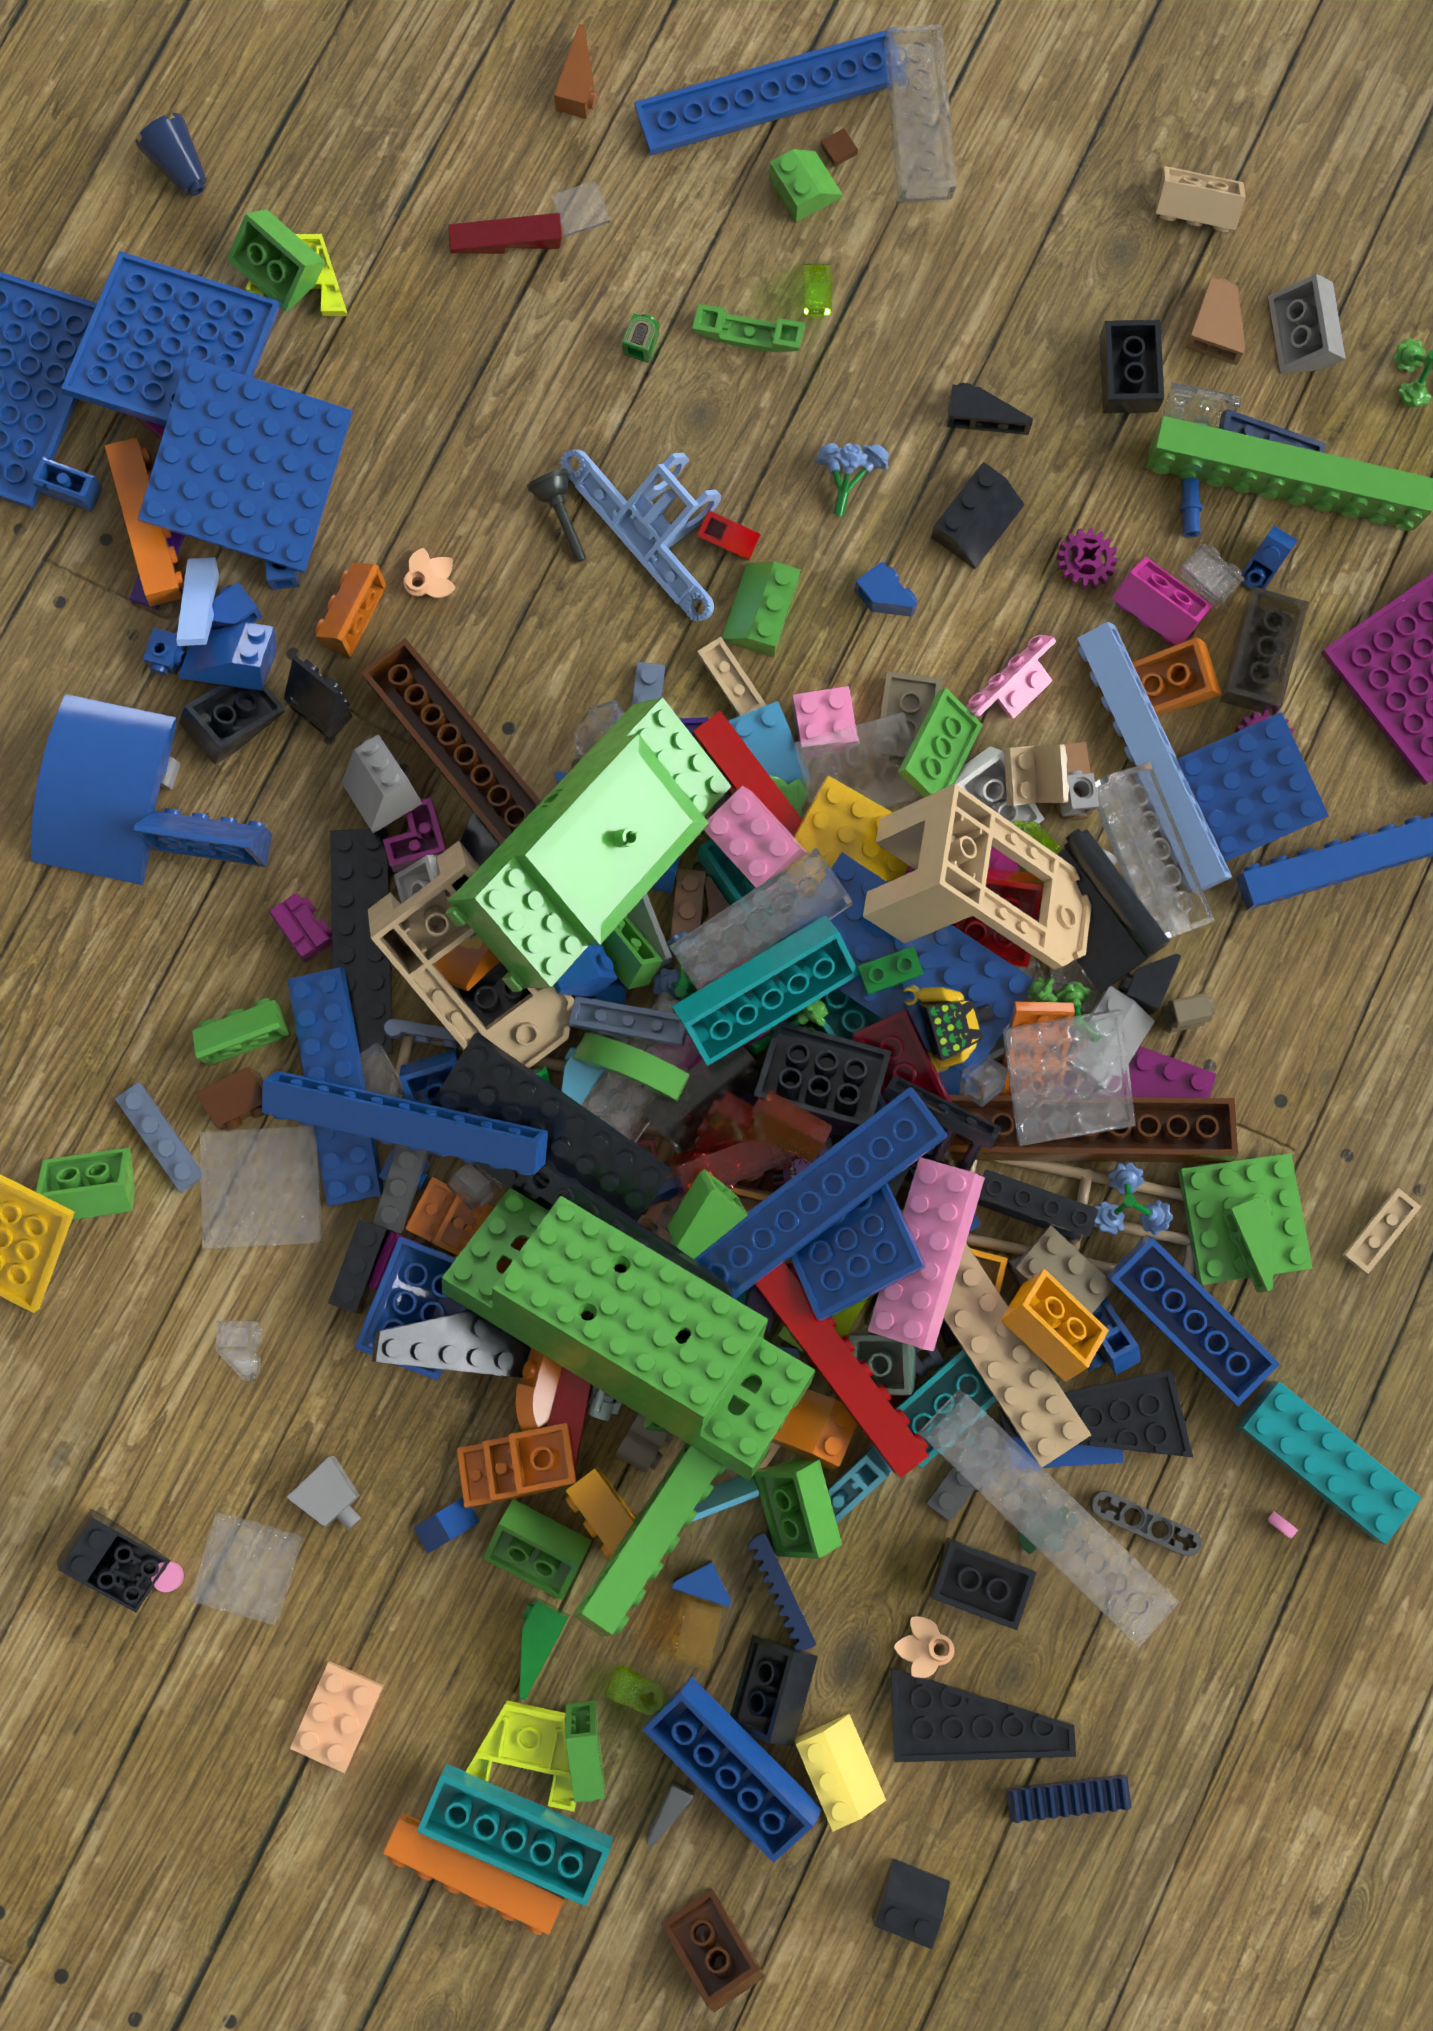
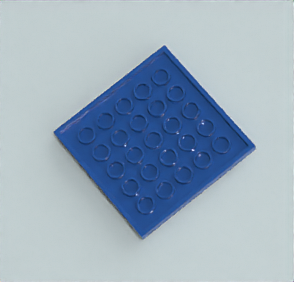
(149, 325)
(245, 465)

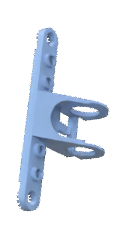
(643, 525)

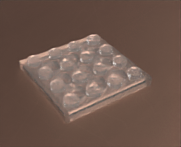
(1069, 1077)
(260, 1187)

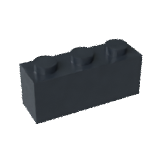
(358, 1265)

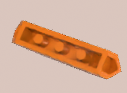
(537, 1391)

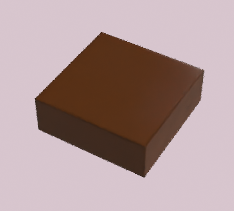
(839, 147)

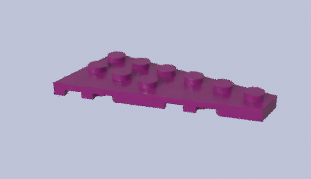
(1164, 1076)

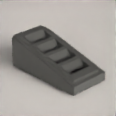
(672, 1805)

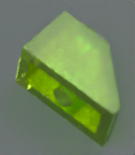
(817, 290)

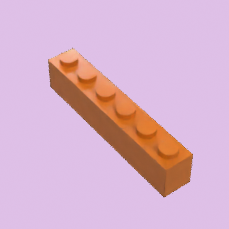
(148, 542)
(479, 1880)

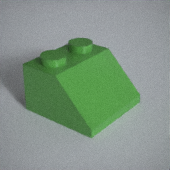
(803, 182)

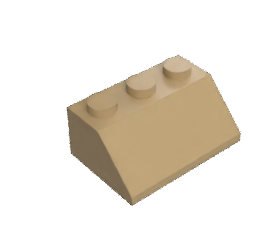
(1200, 199)

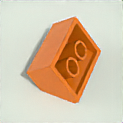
(351, 608)

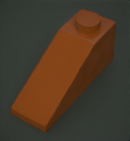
(576, 85)

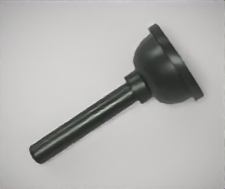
(551, 489)

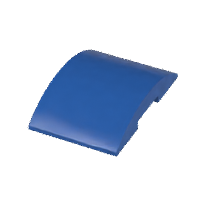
(96, 784)

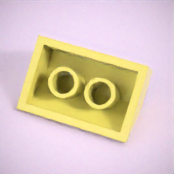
(840, 1772)

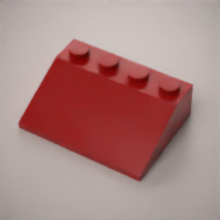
(1024, 893)

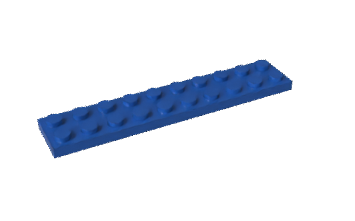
(763, 93)
(824, 1192)

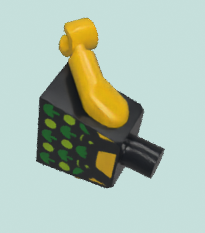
(950, 1023)

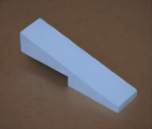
(197, 601)

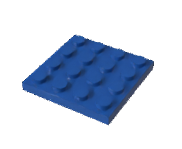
(1253, 787)
(857, 1256)

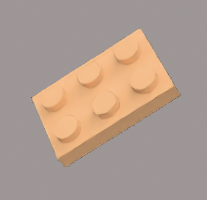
(336, 1717)

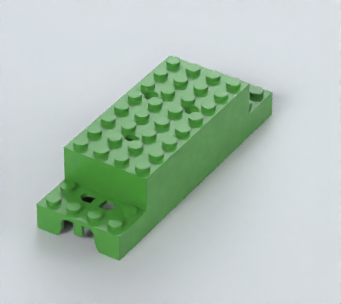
(634, 1326)

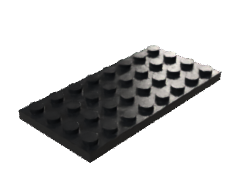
(578, 1142)

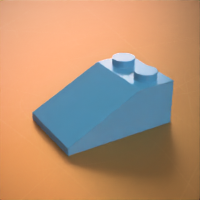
(770, 741)

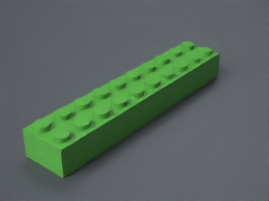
(1290, 474)
(653, 1535)

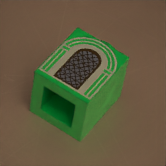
(641, 337)

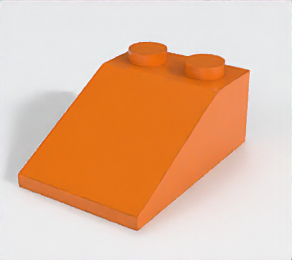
(1178, 676)
(817, 1429)

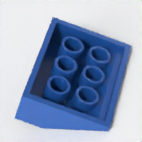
(206, 837)
(409, 1295)

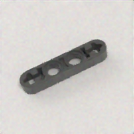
(1145, 1523)

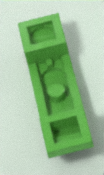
(748, 332)
(632, 1064)

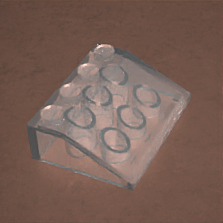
(862, 759)

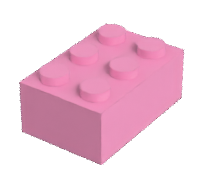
(753, 837)

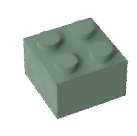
(889, 1360)

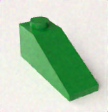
(539, 1636)

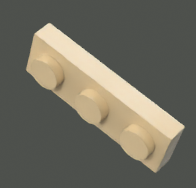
(730, 677)
(1381, 1231)

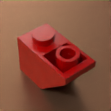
(728, 534)

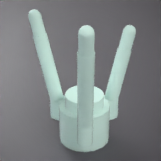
(602, 1405)

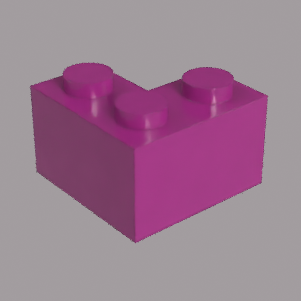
(423, 840)

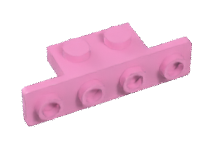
(1017, 683)

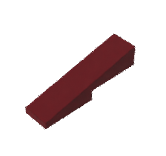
(495, 235)

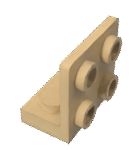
(1036, 774)

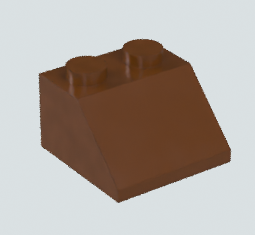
(233, 1098)

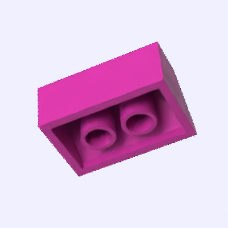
(1161, 602)

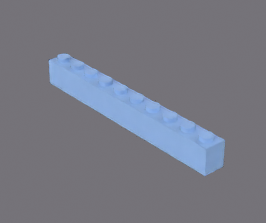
(1148, 743)

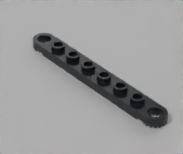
(564, 1186)

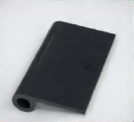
(1120, 926)

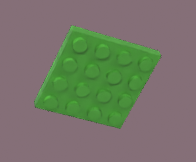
(1219, 1186)

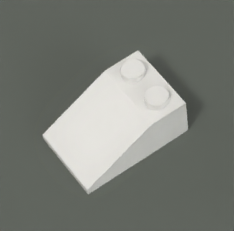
(986, 780)

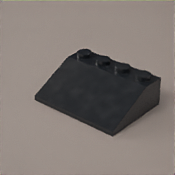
(824, 1075)

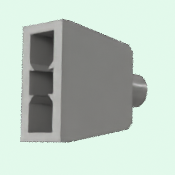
(328, 1495)

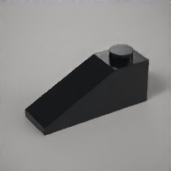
(980, 410)

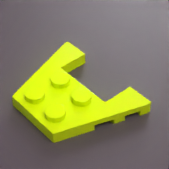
(331, 298)
(528, 1740)

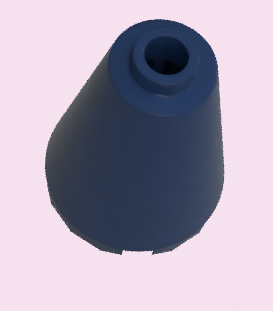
(173, 153)

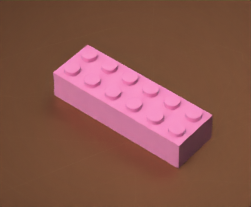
(939, 1220)

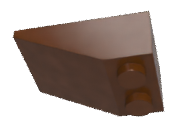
(712, 1950)

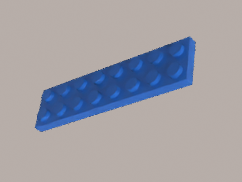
(332, 1055)

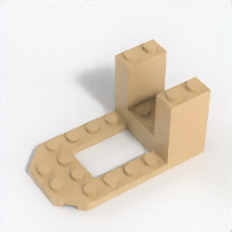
(950, 847)
(421, 933)

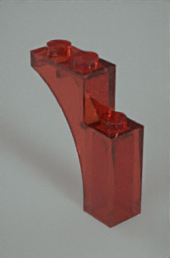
(768, 1122)

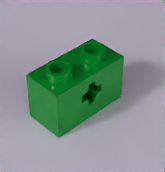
(890, 971)

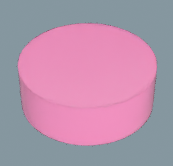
(1282, 1525)
(170, 1578)

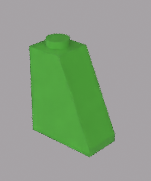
(704, 1215)
(584, 1751)

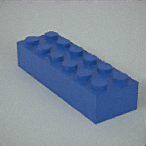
(1192, 1320)
(733, 1770)

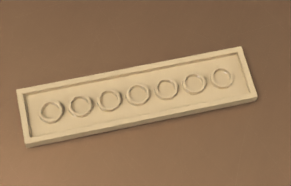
(1010, 1367)

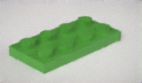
(940, 745)

